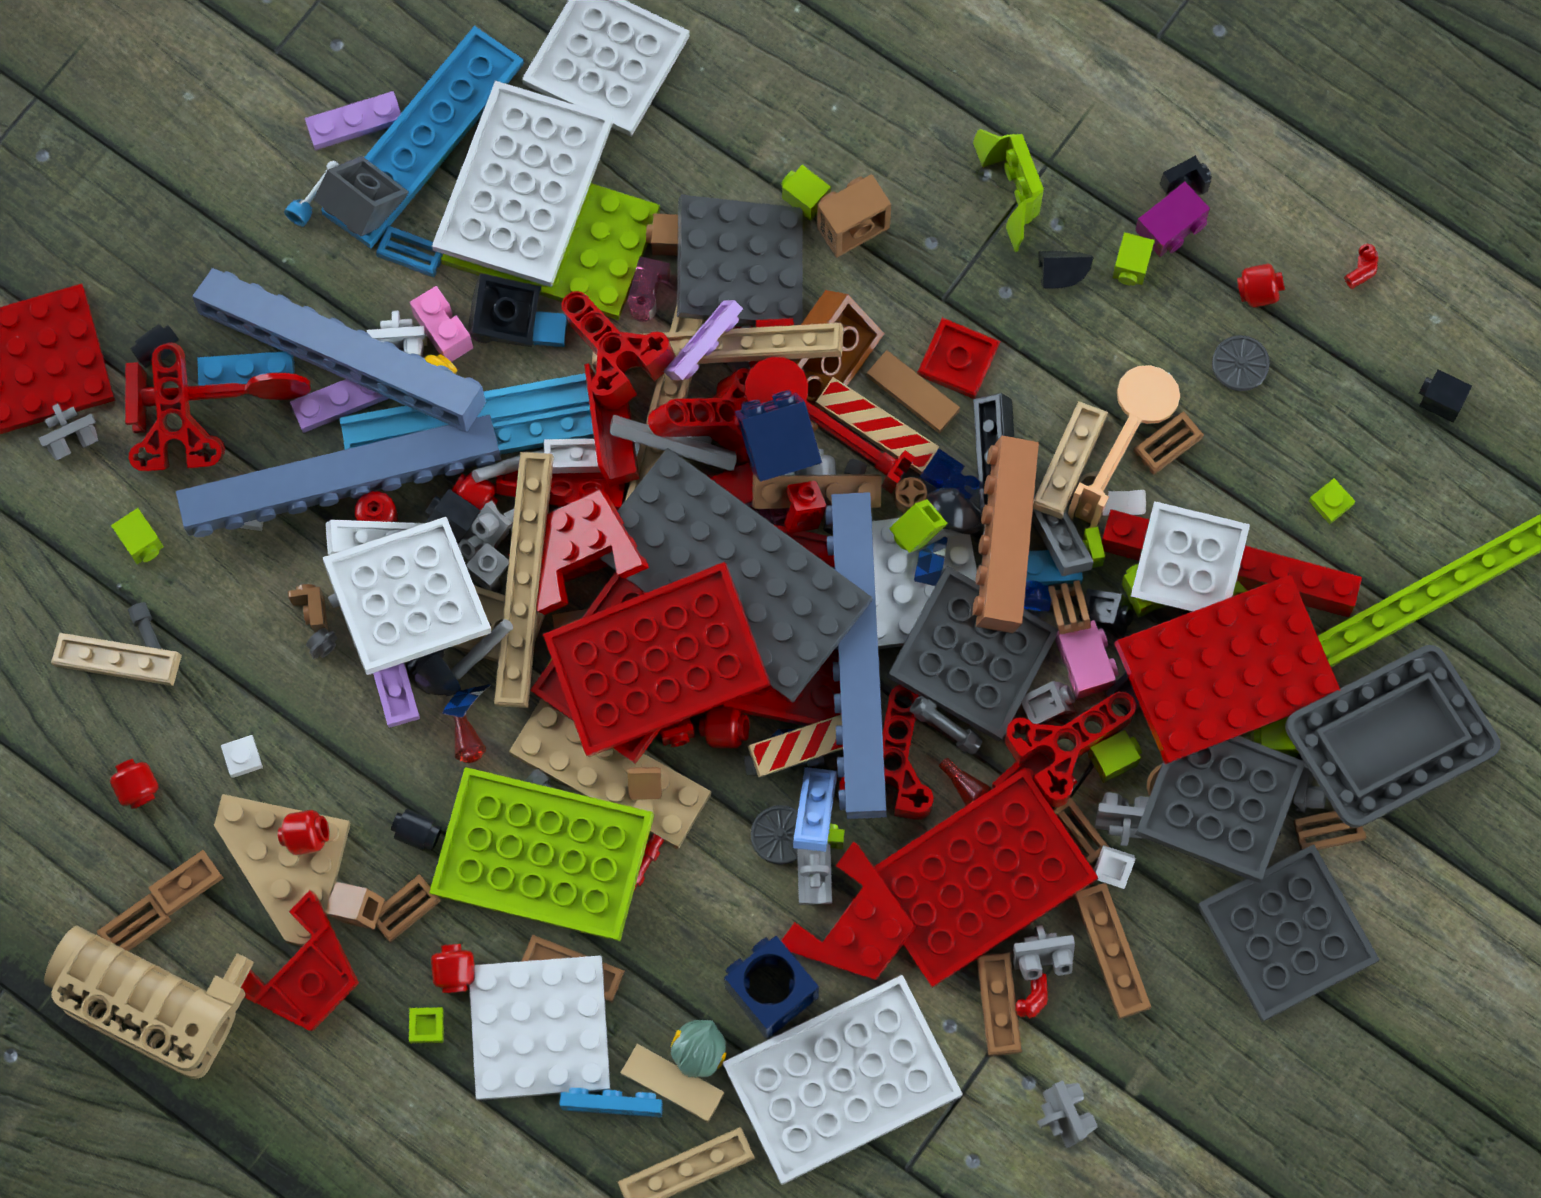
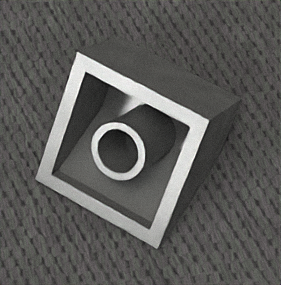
(359, 195)

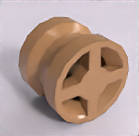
(912, 489)

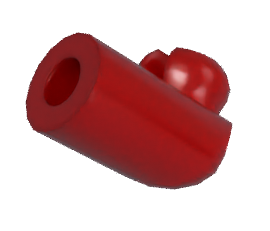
(1366, 266)
(1036, 1000)

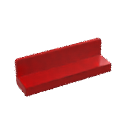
(614, 454)

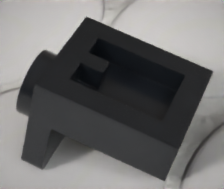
(1186, 172)
(1109, 609)

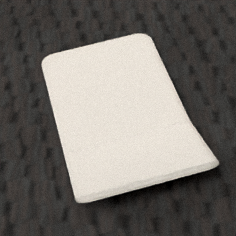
(1127, 502)

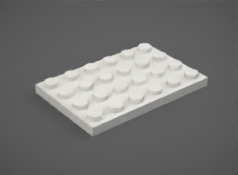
(523, 183)
(842, 1079)

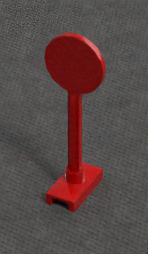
(782, 374)
(265, 386)

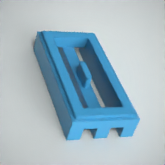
(382, 252)

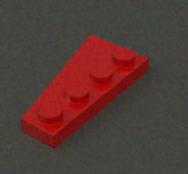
(567, 487)

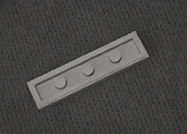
(681, 446)

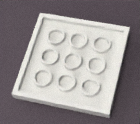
(607, 59)
(897, 594)
(406, 595)
(539, 1027)

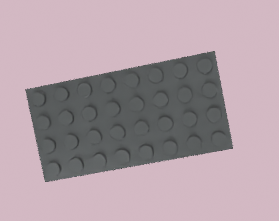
(788, 594)

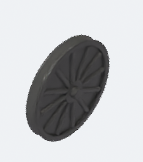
(1240, 363)
(774, 834)

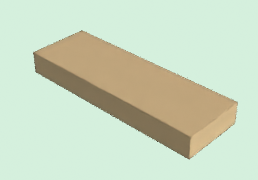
(669, 1082)

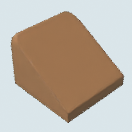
(644, 783)

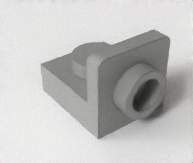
(487, 567)
(1048, 702)

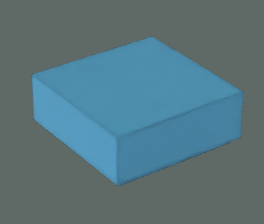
(550, 329)

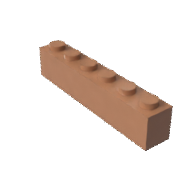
(1006, 534)

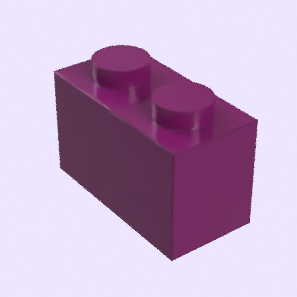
(1173, 219)

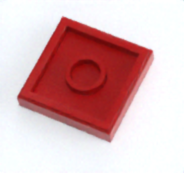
(958, 358)

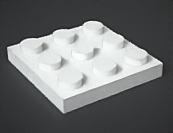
(1189, 558)

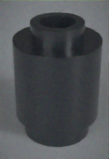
(150, 341)
(416, 830)

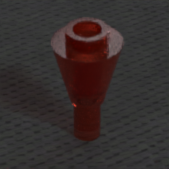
(468, 744)
(967, 786)

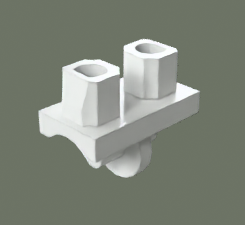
(401, 334)

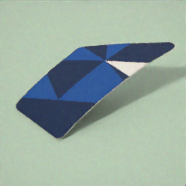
(931, 562)
(463, 700)

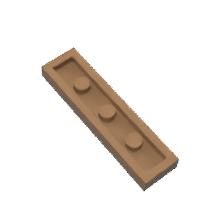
(773, 494)
(1112, 951)

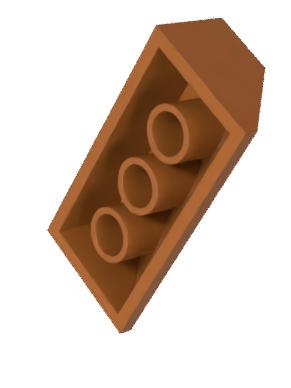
(859, 340)

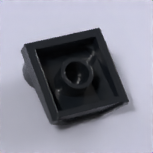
(503, 311)

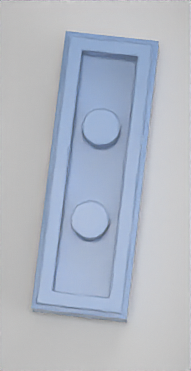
(815, 809)

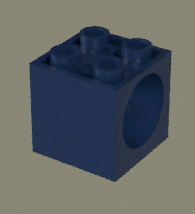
(778, 435)
(767, 1016)

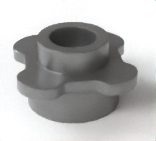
(321, 643)

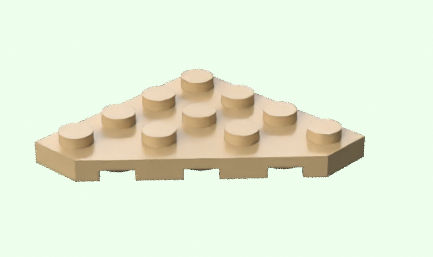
(273, 872)

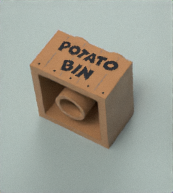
(853, 215)

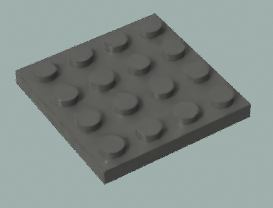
(739, 255)
(970, 668)
(1223, 805)
(1288, 933)

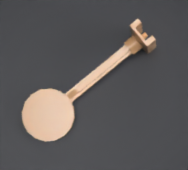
(1147, 397)

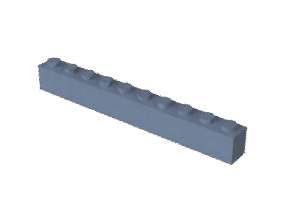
(340, 349)
(336, 477)
(858, 664)

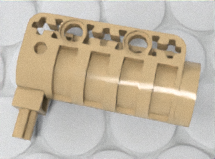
(146, 999)

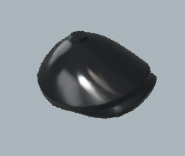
(956, 510)

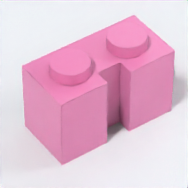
(440, 326)
(1087, 660)

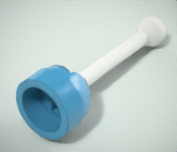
(300, 210)

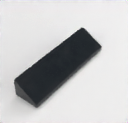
(992, 420)

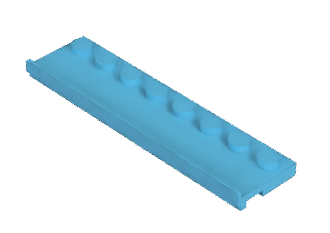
(519, 415)

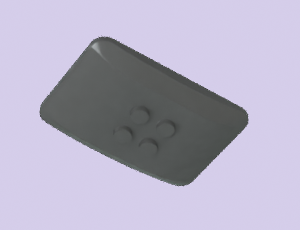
(1392, 736)

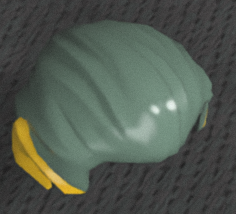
(698, 1048)

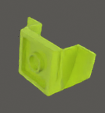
(1019, 168)

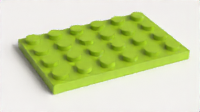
(599, 252)
(542, 854)

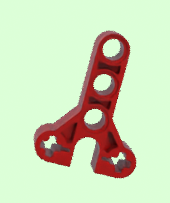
(647, 351)
(706, 416)
(160, 434)
(1045, 737)
(904, 778)

